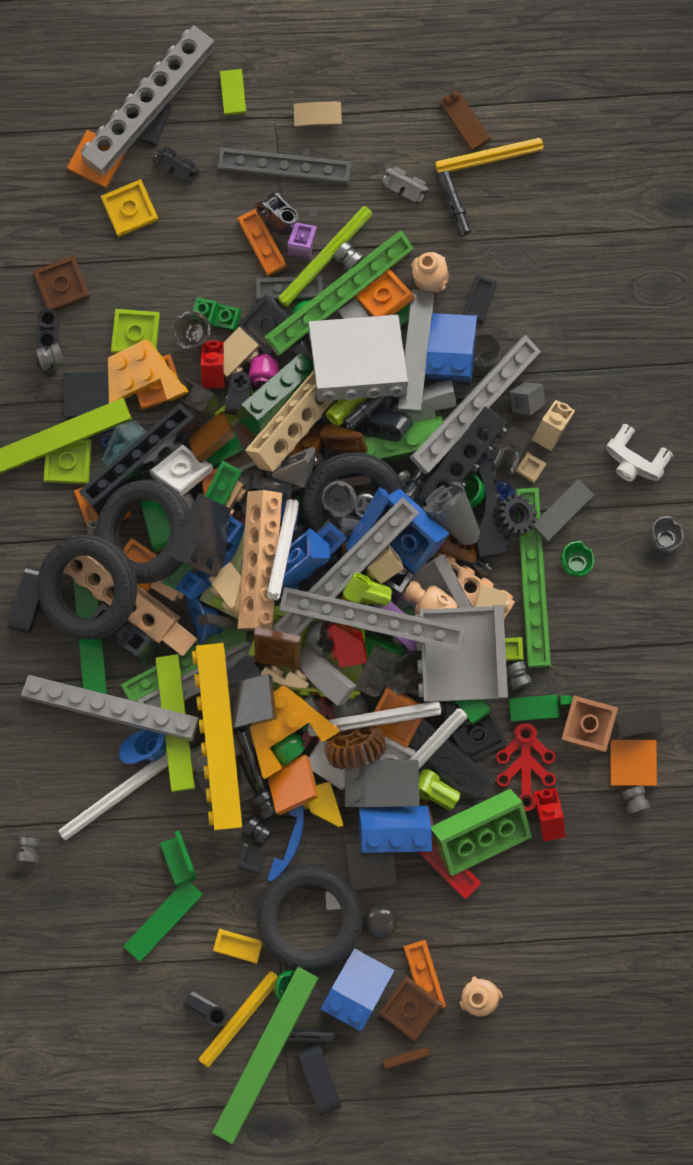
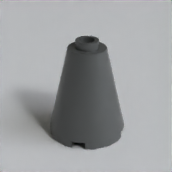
(453, 512)

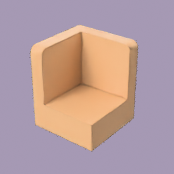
(179, 639)

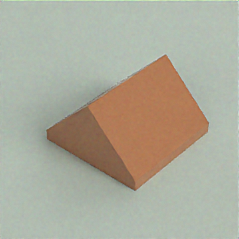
(589, 724)

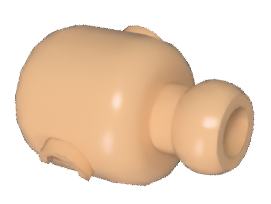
(430, 272)
(430, 599)
(480, 997)

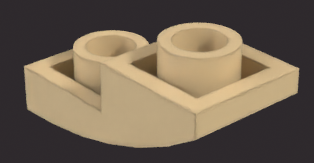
(317, 114)
(293, 679)

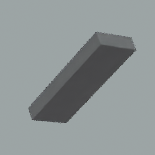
(277, 286)
(562, 510)

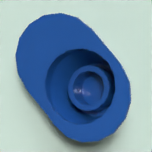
(196, 609)
(143, 746)

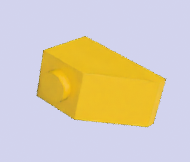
(325, 806)

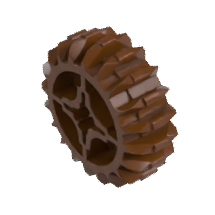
(355, 747)

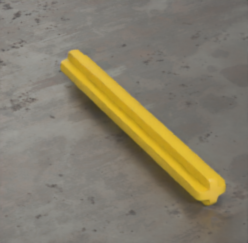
(490, 155)
(238, 1019)

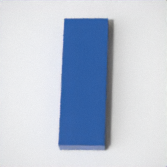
(369, 517)

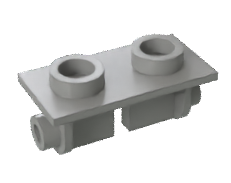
(413, 187)

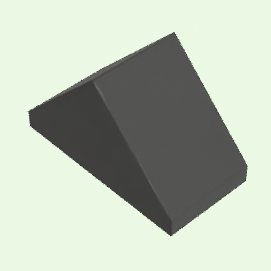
(296, 468)

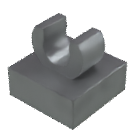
(348, 523)

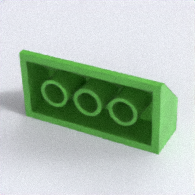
(393, 451)
(481, 832)

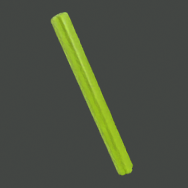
(324, 256)

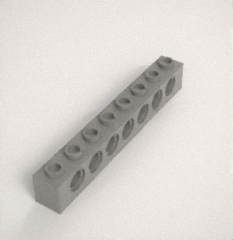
(103, 161)

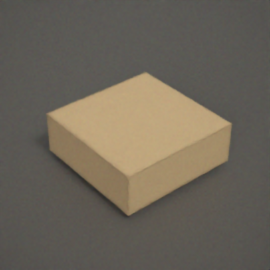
(530, 468)

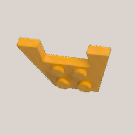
(139, 369)
(291, 714)

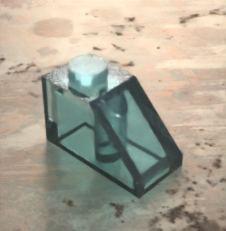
(121, 439)

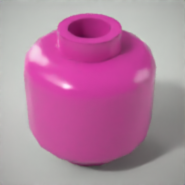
(262, 370)

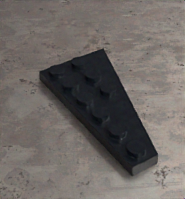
(451, 763)

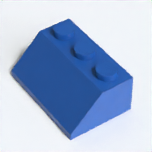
(419, 539)
(394, 829)

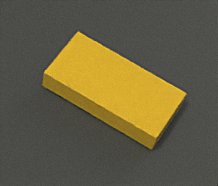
(238, 946)

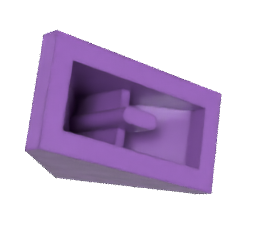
(301, 241)

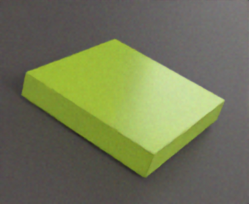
(133, 327)
(69, 464)

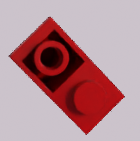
(212, 365)
(348, 643)
(550, 814)

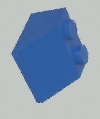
(305, 556)

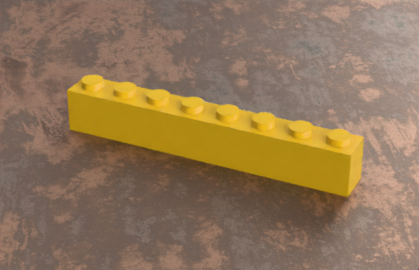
(218, 736)

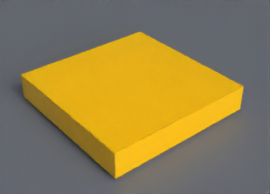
(129, 208)

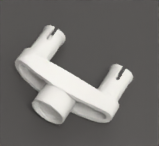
(633, 464)

